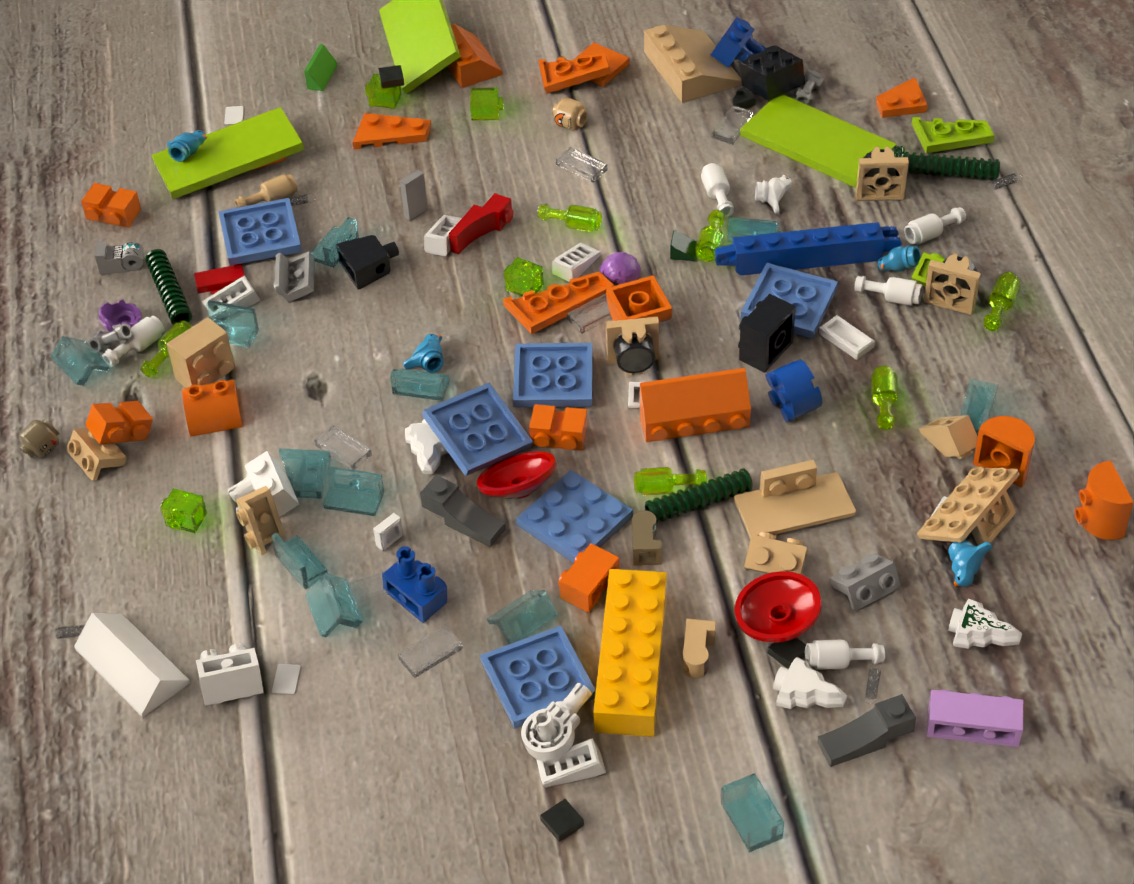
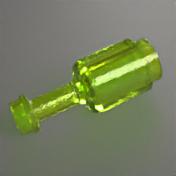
(575, 217)
(710, 237)
(1001, 299)
(149, 368)
(884, 393)
(662, 480)

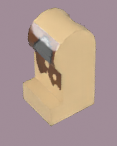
(695, 654)

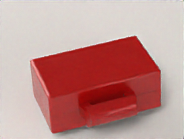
(218, 278)

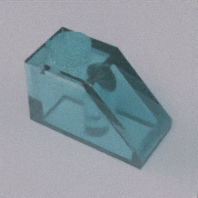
(979, 401)

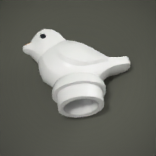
(772, 191)

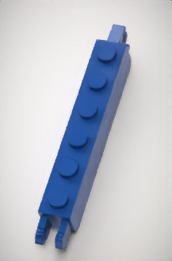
(809, 248)

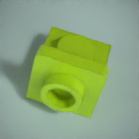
(921, 269)

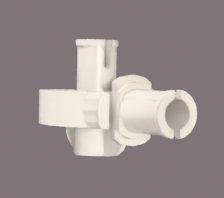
(554, 726)

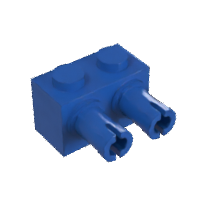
(737, 43)
(415, 585)

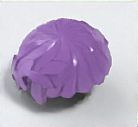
(620, 268)
(119, 313)

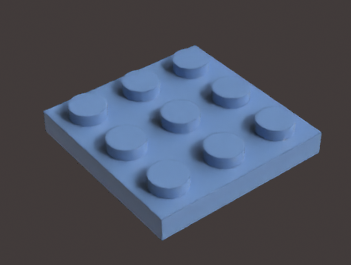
(259, 231)
(805, 291)
(553, 374)
(477, 429)
(574, 516)
(535, 673)

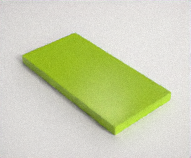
(419, 38)
(812, 137)
(230, 153)

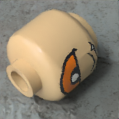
(569, 113)

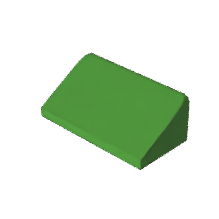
(320, 69)

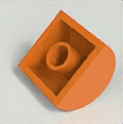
(638, 300)
(211, 407)
(1005, 444)
(1104, 503)

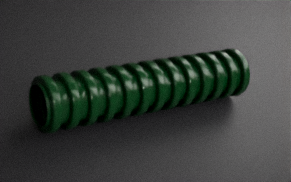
(953, 166)
(168, 286)
(700, 495)

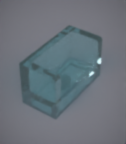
(752, 812)

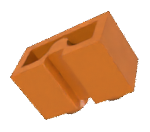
(111, 206)
(120, 424)
(558, 428)
(587, 577)

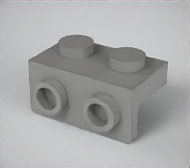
(295, 276)
(866, 580)

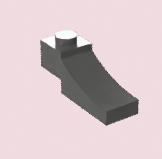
(460, 512)
(868, 732)

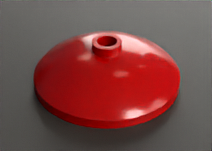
(517, 475)
(778, 606)

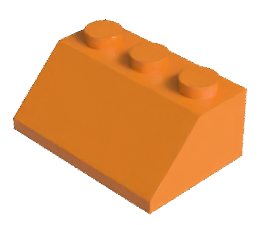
(475, 61)

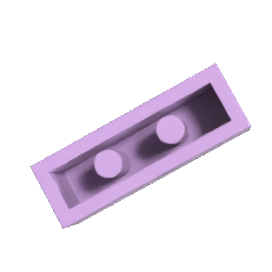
(975, 718)

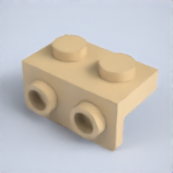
(92, 455)
(260, 518)
(771, 555)

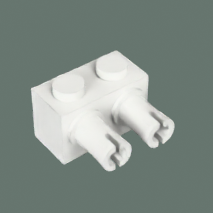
(267, 472)
(229, 674)

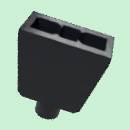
(366, 259)

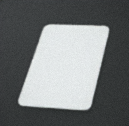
(233, 114)
(286, 678)

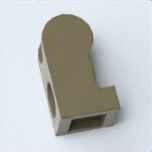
(645, 549)

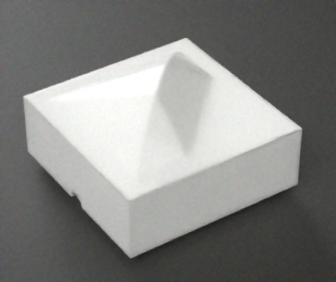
(388, 531)

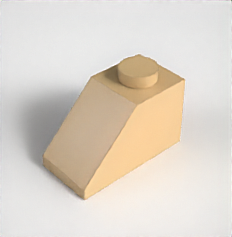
(951, 435)

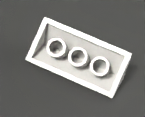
(129, 662)

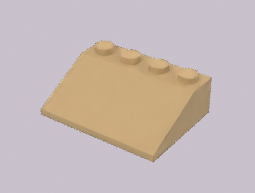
(686, 62)

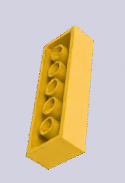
(630, 653)

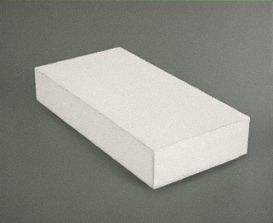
(846, 337)

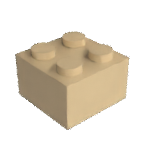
(201, 354)

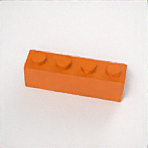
(695, 405)

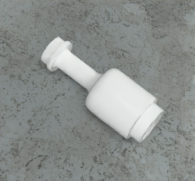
(717, 187)
(931, 226)
(895, 289)
(143, 335)
(837, 654)

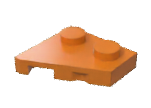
(902, 100)

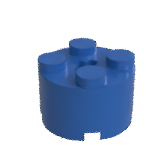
(793, 390)

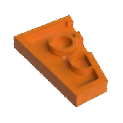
(567, 73)
(383, 128)

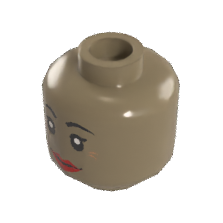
(38, 438)

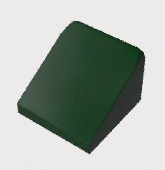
(682, 247)

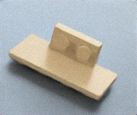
(793, 500)
(974, 506)

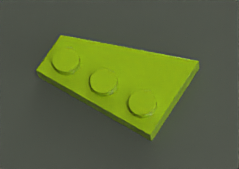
(943, 136)

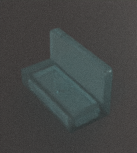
(746, 227)
(326, 250)
(236, 320)
(77, 359)
(419, 384)
(353, 491)
(298, 560)
(332, 604)
(524, 615)

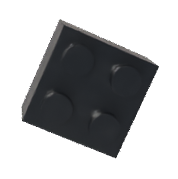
(772, 72)
(766, 332)

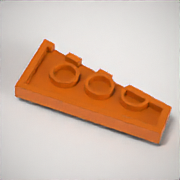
(549, 306)

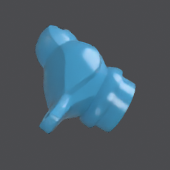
(185, 145)
(900, 259)
(427, 355)
(966, 560)

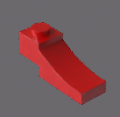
(480, 221)

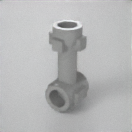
(812, 80)
(102, 340)

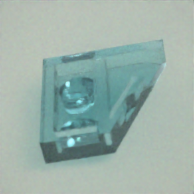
(306, 471)

